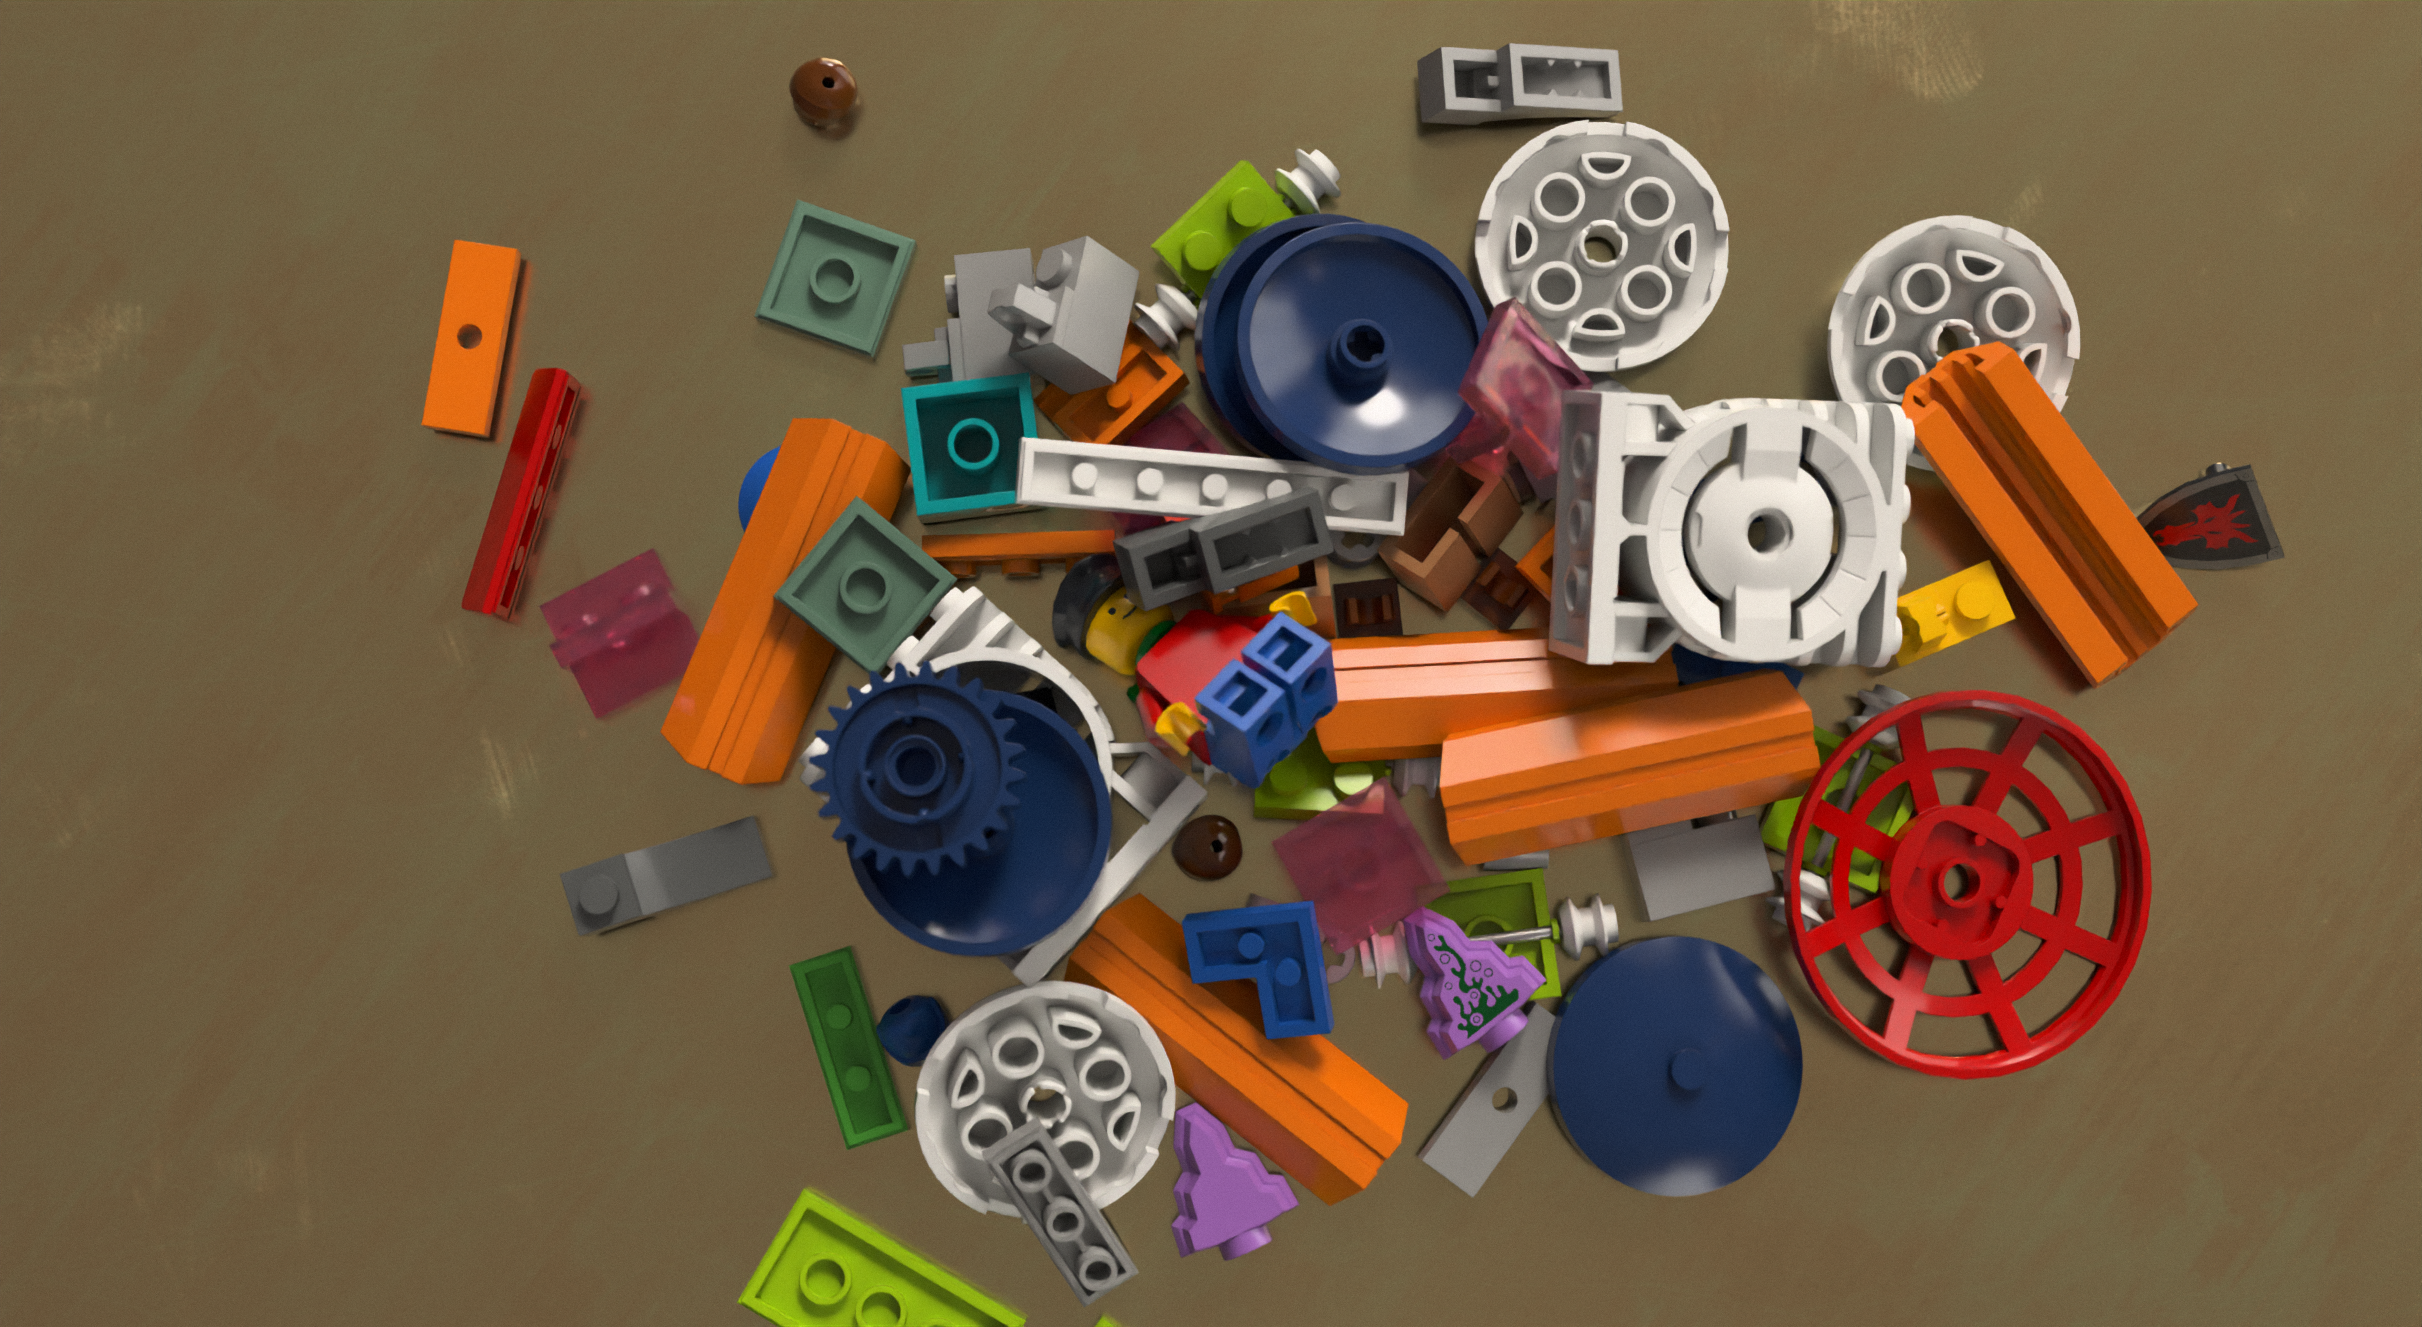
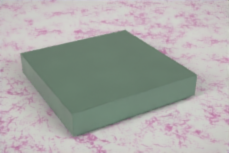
(836, 280)
(865, 586)

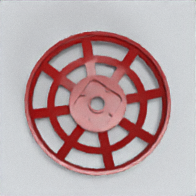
(1997, 889)

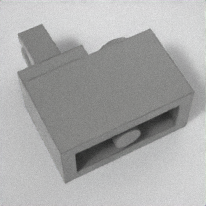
(1073, 317)
(975, 342)
(1697, 868)

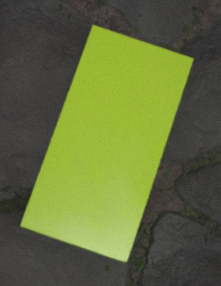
(847, 1274)

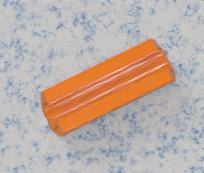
(2046, 509)
(755, 656)
(1415, 689)
(1626, 765)
(1284, 1096)

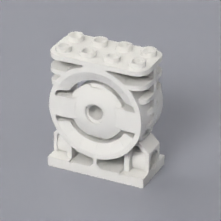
(1627, 517)
(998, 652)

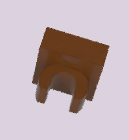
(1498, 591)
(1367, 608)

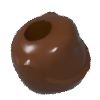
(823, 91)
(1193, 852)

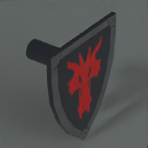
(2214, 521)

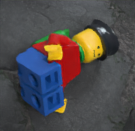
(1210, 684)

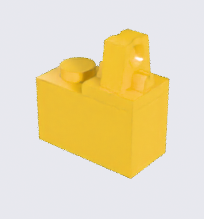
(1949, 613)

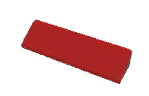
(521, 493)

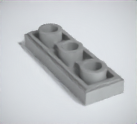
(1475, 1131)
(1042, 1188)

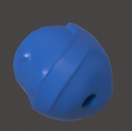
(912, 1028)

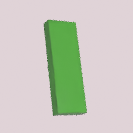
(849, 1047)

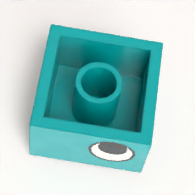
(967, 445)

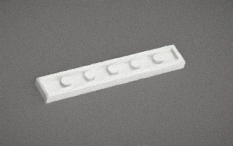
(1198, 484)

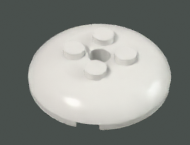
(1616, 186)
(1957, 276)
(1055, 1035)

